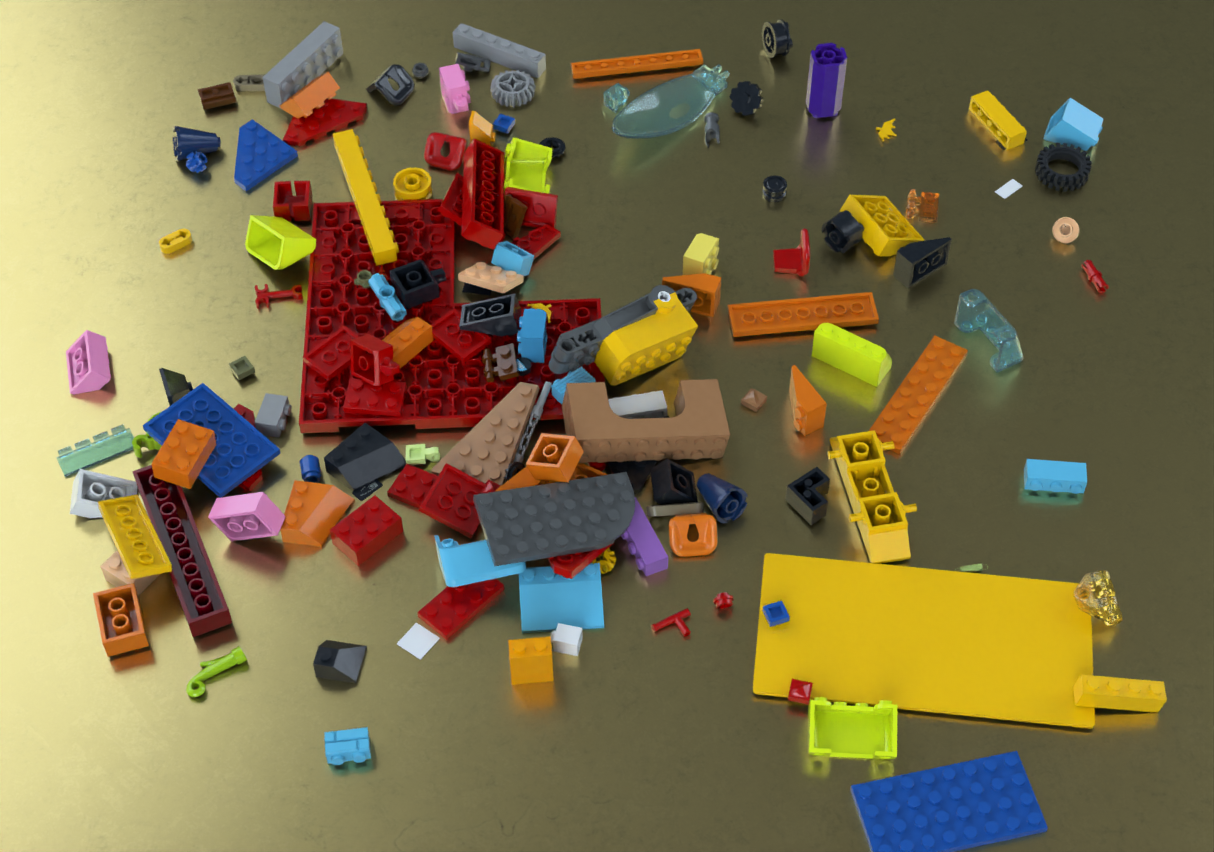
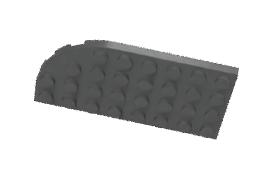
(555, 517)

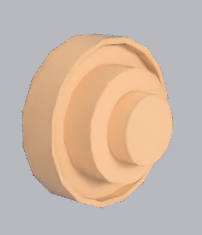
(1066, 230)

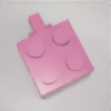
(454, 88)

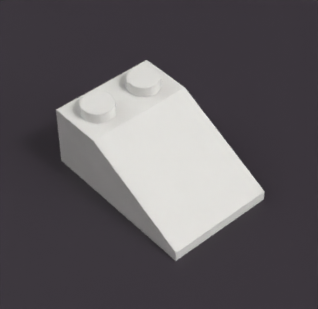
(94, 487)

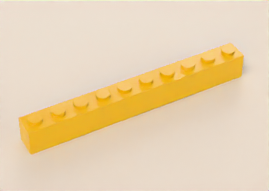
(365, 197)

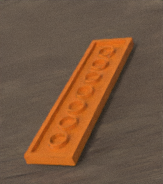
(802, 314)
(918, 392)

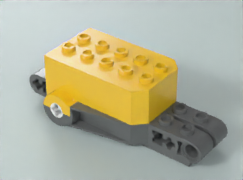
(632, 337)

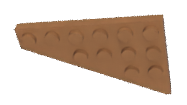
(495, 439)

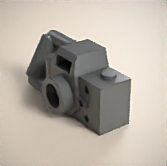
(472, 62)

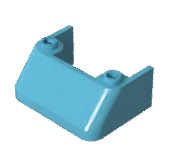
(470, 563)

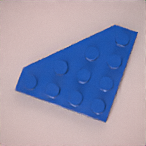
(259, 155)

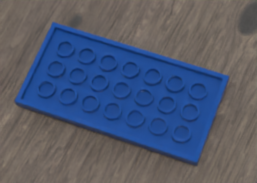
(950, 806)

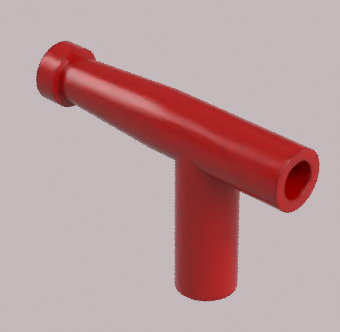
(677, 619)

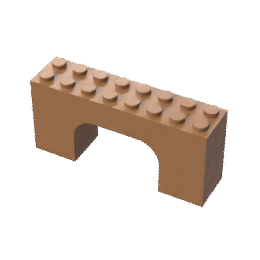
(694, 433)

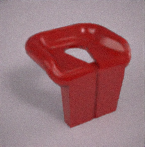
(433, 151)
(794, 259)

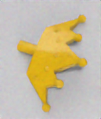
(886, 130)
(542, 307)

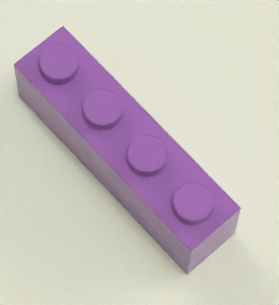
(645, 543)

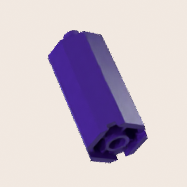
(826, 80)

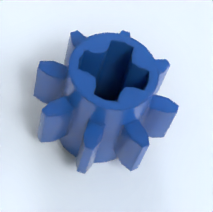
(196, 162)

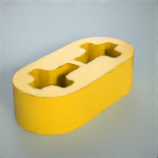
(175, 241)

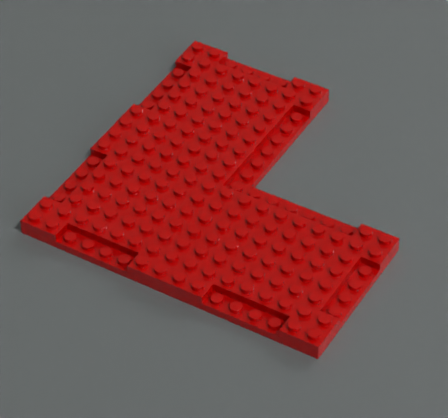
(439, 385)

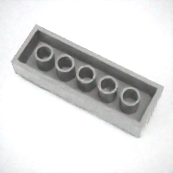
(303, 63)

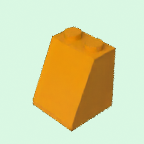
(531, 660)

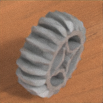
(512, 88)

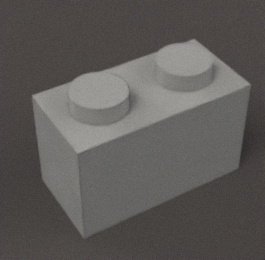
(273, 415)

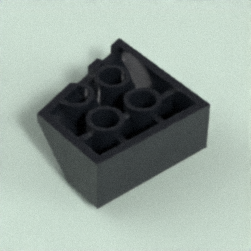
(363, 458)

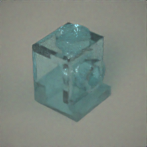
(615, 97)

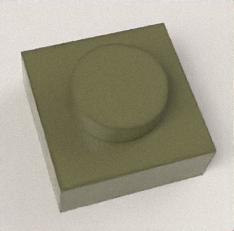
(241, 367)

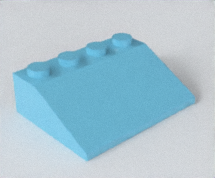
(556, 599)

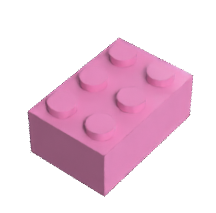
(247, 516)

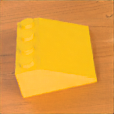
(883, 224)

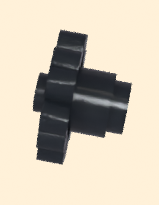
(746, 98)

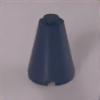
(193, 140)
(722, 497)

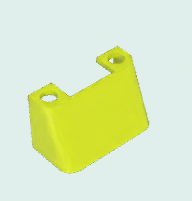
(526, 166)
(852, 730)

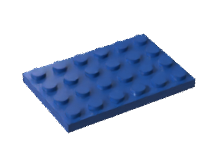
(238, 447)

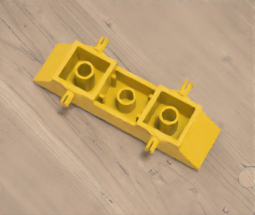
(872, 497)

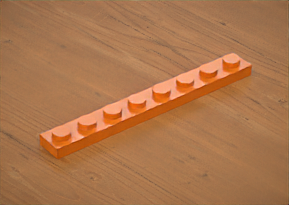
(636, 63)

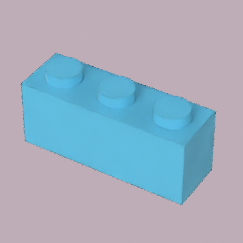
(1055, 476)

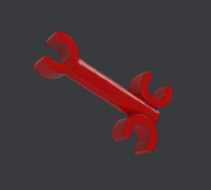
(264, 295)

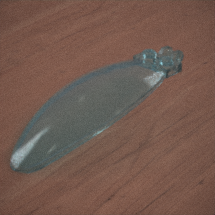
(670, 104)

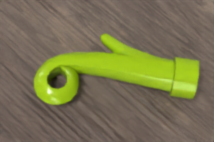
(212, 668)

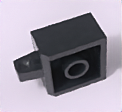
(416, 283)

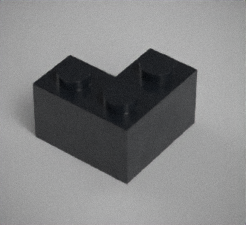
(807, 495)

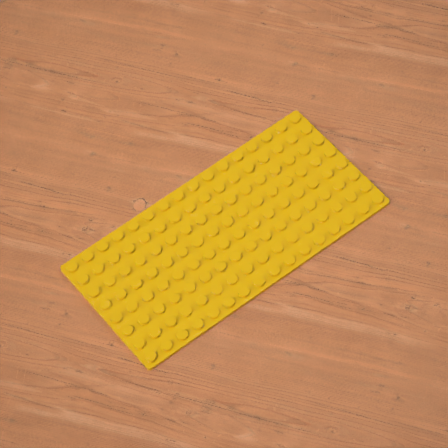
(925, 639)

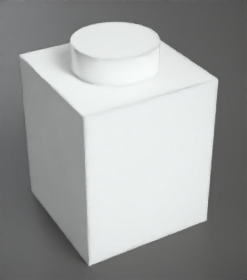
(567, 639)

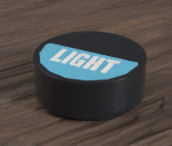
(524, 366)

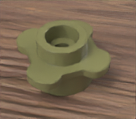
(363, 278)

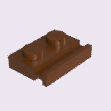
(217, 96)
(513, 215)

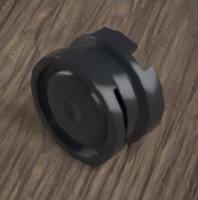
(774, 188)

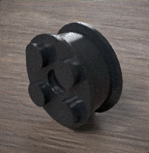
(776, 38)

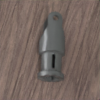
(711, 128)

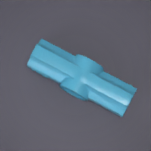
(387, 297)

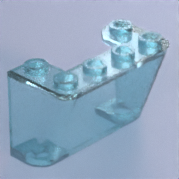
(976, 313)

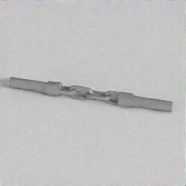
(536, 413)

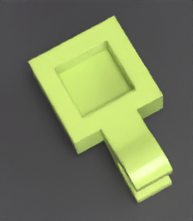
(419, 453)

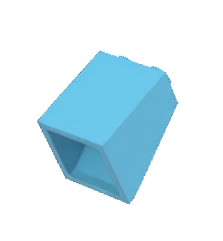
(1074, 126)

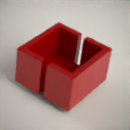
(290, 206)

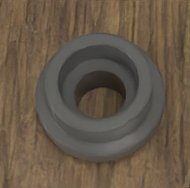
(420, 70)

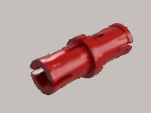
(1095, 276)

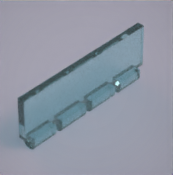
(90, 453)

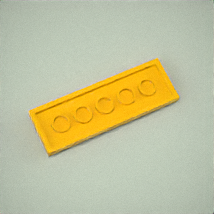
(134, 536)

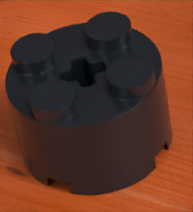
(842, 232)

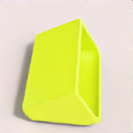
(277, 241)
(851, 353)

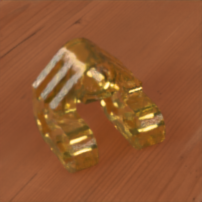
(1106, 605)

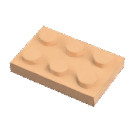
(491, 277)

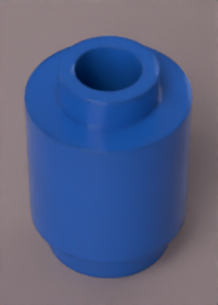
(310, 469)

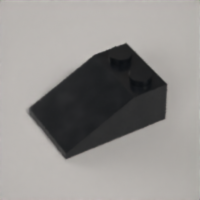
(920, 260)
(492, 316)

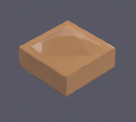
(753, 400)

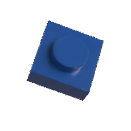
(503, 123)
(776, 613)

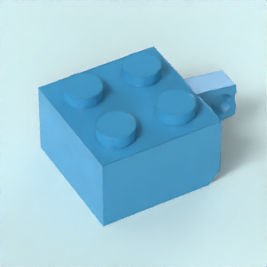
(532, 335)

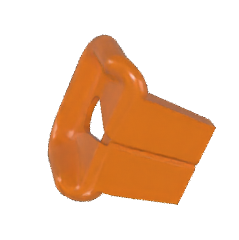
(707, 531)

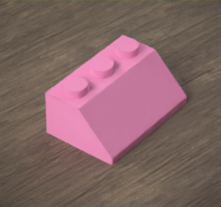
(88, 363)

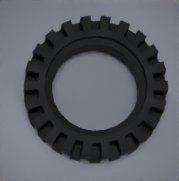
(1065, 153)

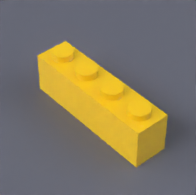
(997, 120)
(1119, 693)

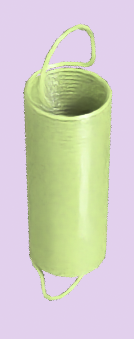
(971, 568)

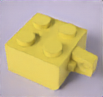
(701, 255)

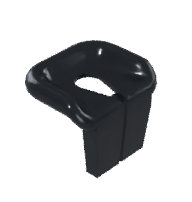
(399, 75)

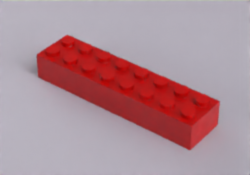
(483, 194)

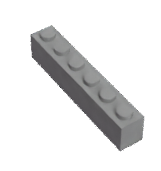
(499, 50)

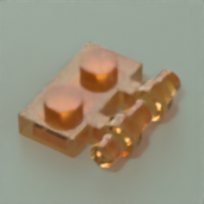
(928, 206)

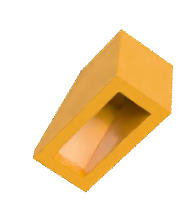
(481, 129)

